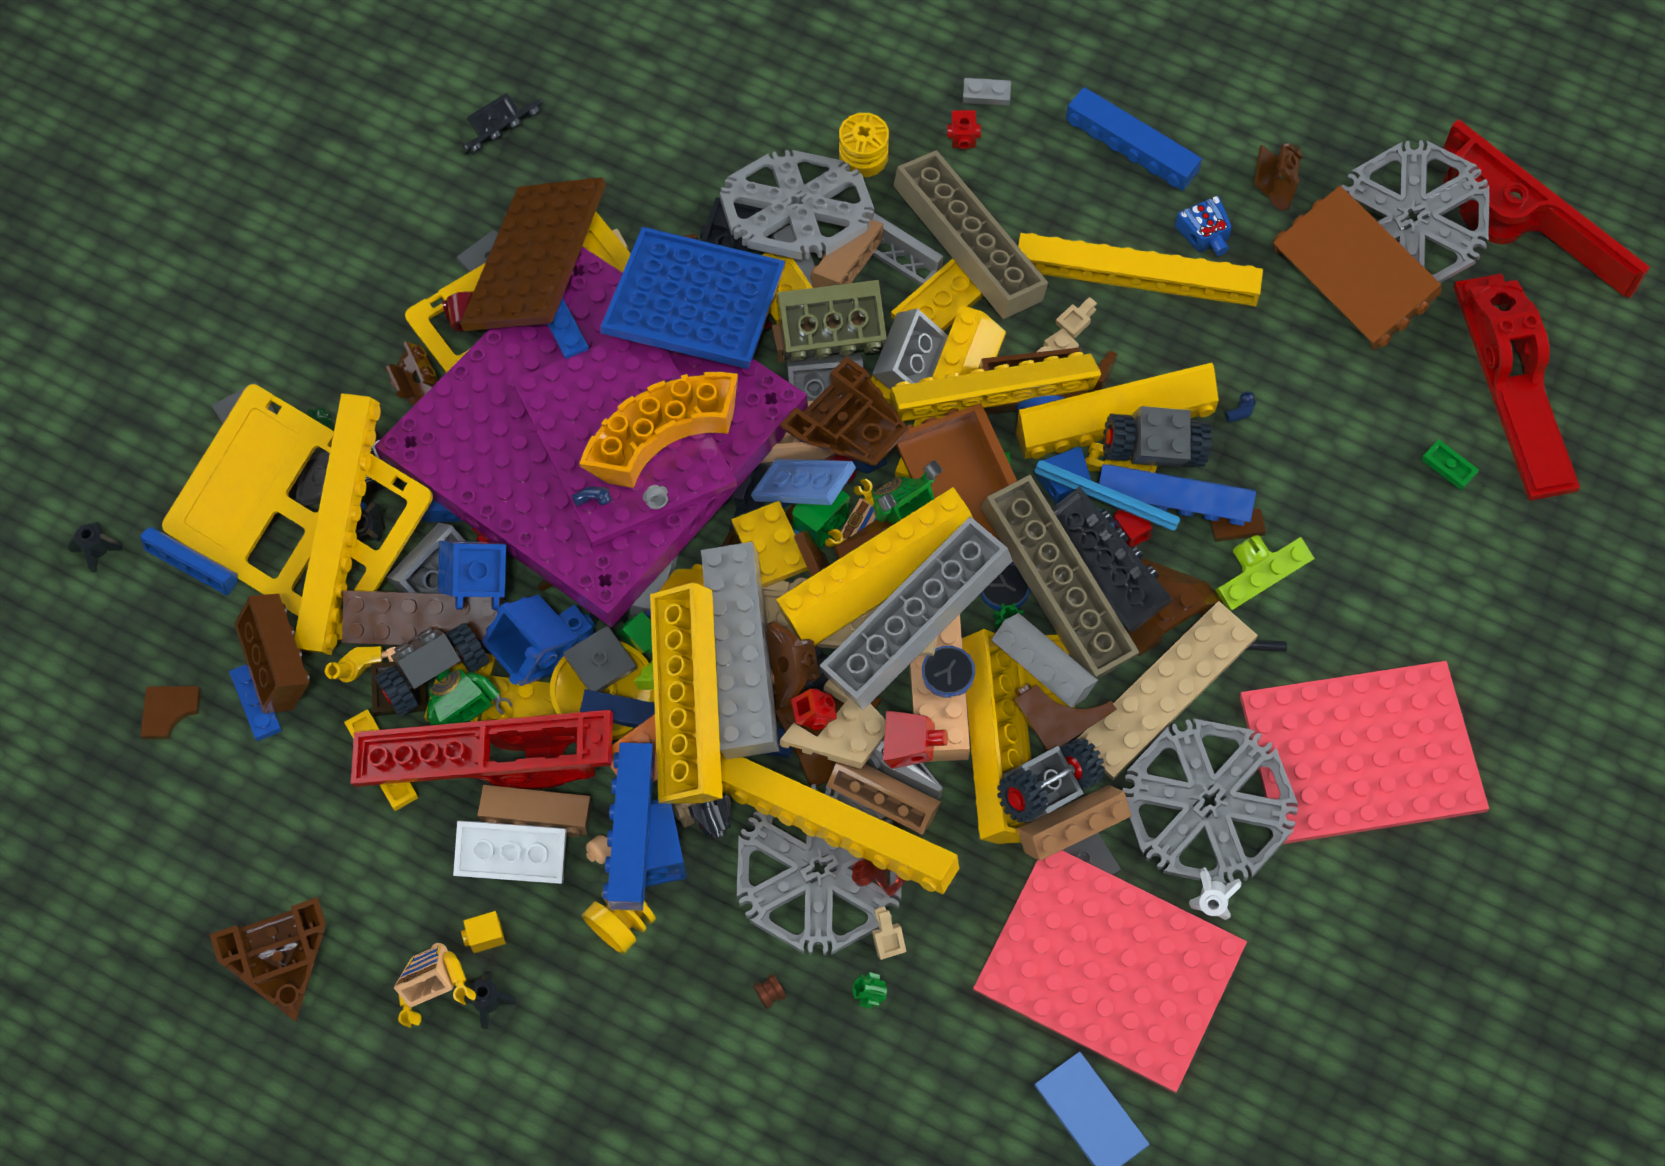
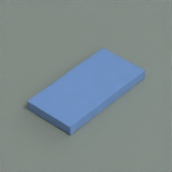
(803, 481)
(1091, 1113)

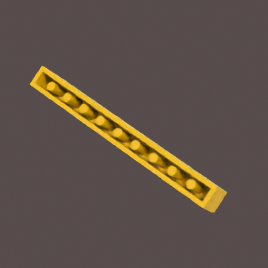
(1143, 269)
(336, 524)
(839, 824)

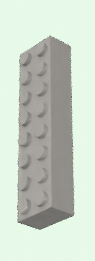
(916, 613)
(741, 651)

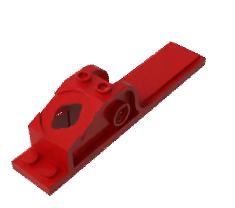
(1538, 211)
(1521, 398)
(464, 751)

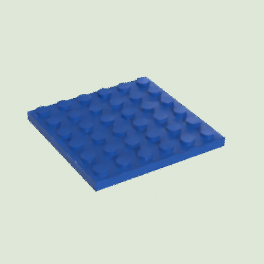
(693, 297)

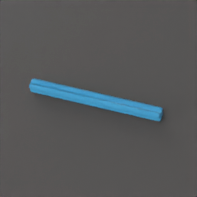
(1107, 495)

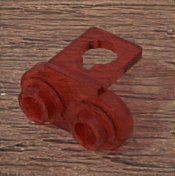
(866, 872)

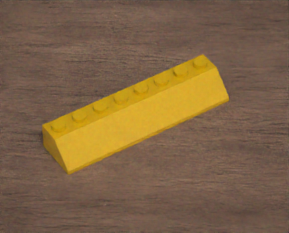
(969, 340)
(995, 387)
(1082, 418)
(871, 571)
(685, 695)
(996, 733)

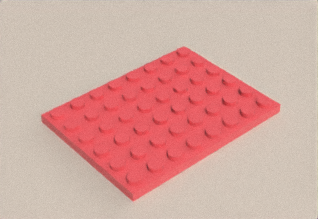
(1368, 750)
(1111, 967)

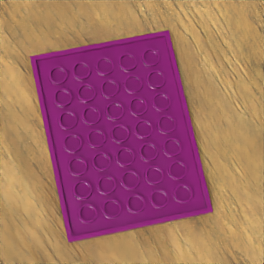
(567, 408)

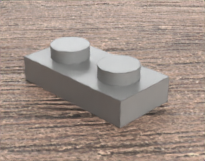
(987, 91)

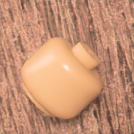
(598, 849)

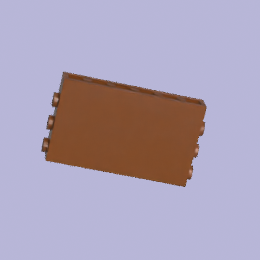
(1358, 266)
(967, 453)

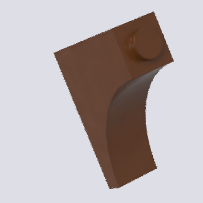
(1053, 722)

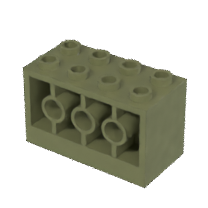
(836, 305)

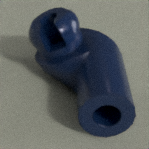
(1244, 408)
(867, 468)
(590, 493)

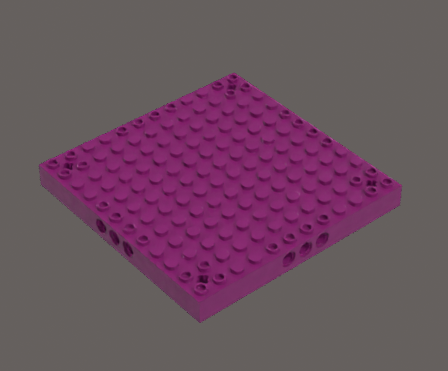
(491, 470)

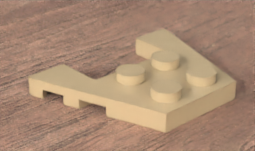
(847, 739)

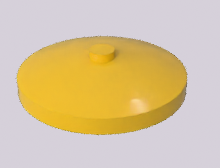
(568, 690)

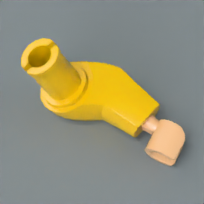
(356, 662)

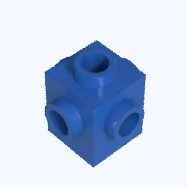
(580, 624)

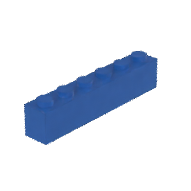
(1133, 139)
(1181, 493)
(630, 826)

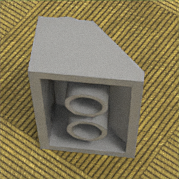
(910, 349)
(814, 375)
(420, 567)

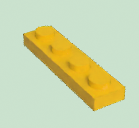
(398, 793)

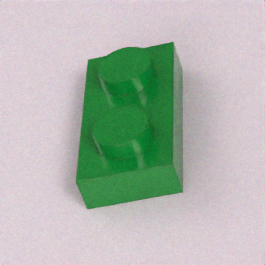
(1450, 465)

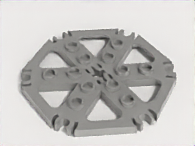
(810, 204)
(1433, 204)
(1200, 778)
(797, 880)

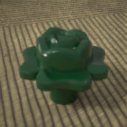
(322, 416)

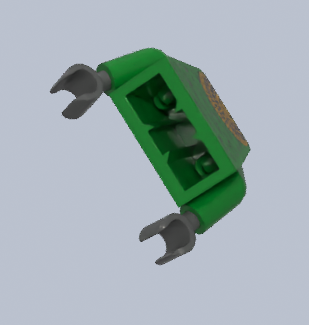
(904, 495)
(461, 697)

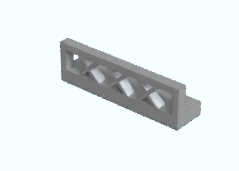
(910, 247)

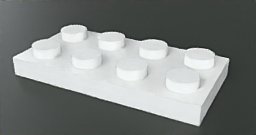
(510, 851)

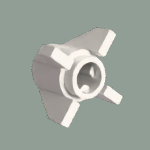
(1214, 896)

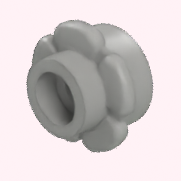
(656, 496)

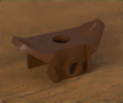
(1269, 171)
(402, 375)
(791, 662)

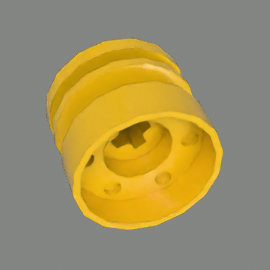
(864, 143)
(615, 925)

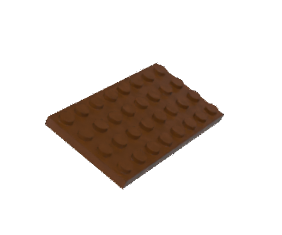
(533, 255)

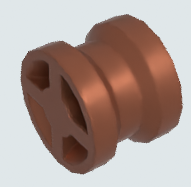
(769, 991)

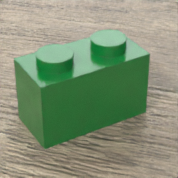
(638, 633)

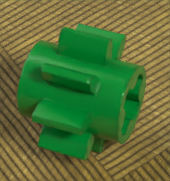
(1006, 612)
(869, 990)

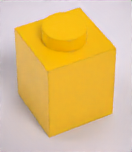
(483, 932)

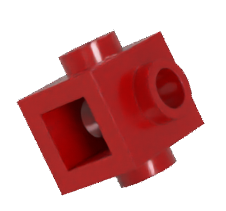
(963, 129)
(814, 709)

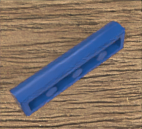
(189, 561)

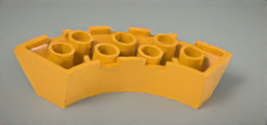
(657, 419)

